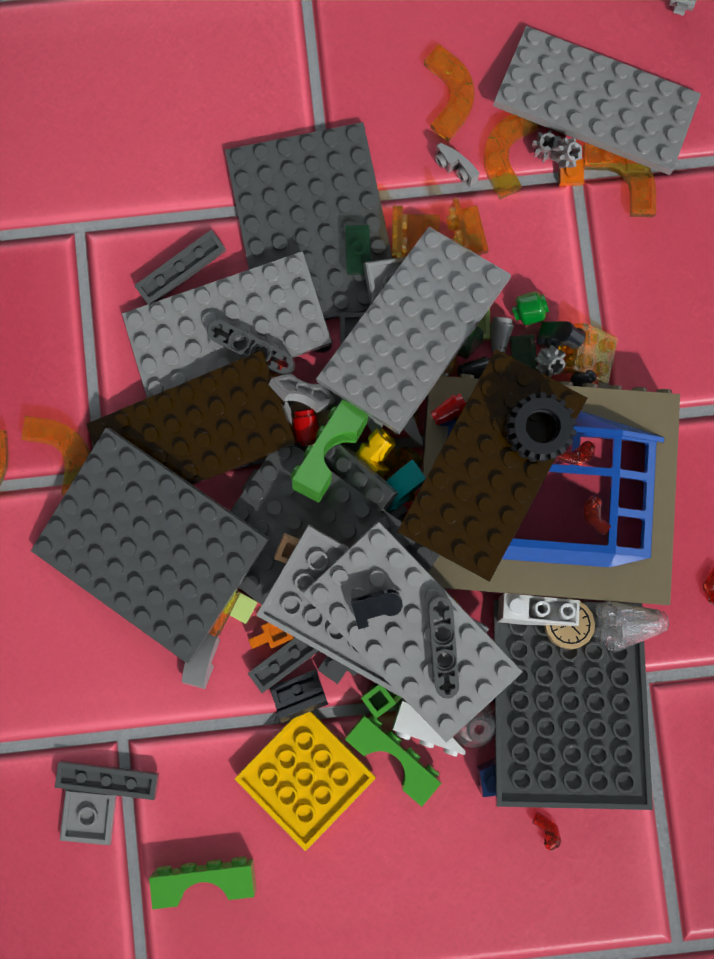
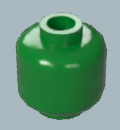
(530, 308)

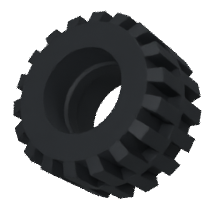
(560, 418)

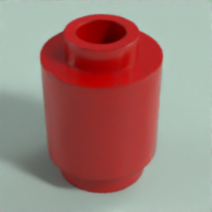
(305, 426)

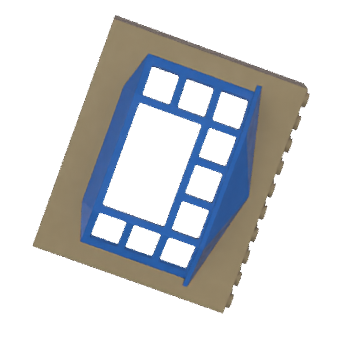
(577, 568)

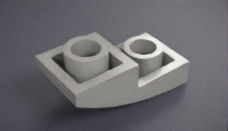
(451, 159)
(200, 668)

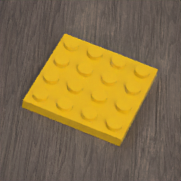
(305, 778)

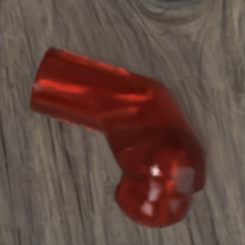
(579, 455)
(592, 515)
(708, 587)
(551, 831)

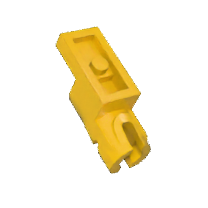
(376, 451)

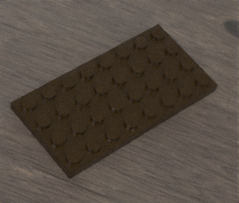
(207, 421)
(477, 481)

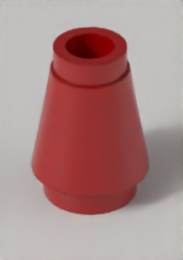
(449, 409)

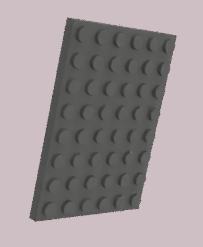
(300, 198)
(277, 509)
(149, 545)
(571, 723)

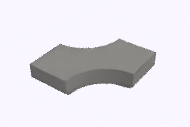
(293, 389)

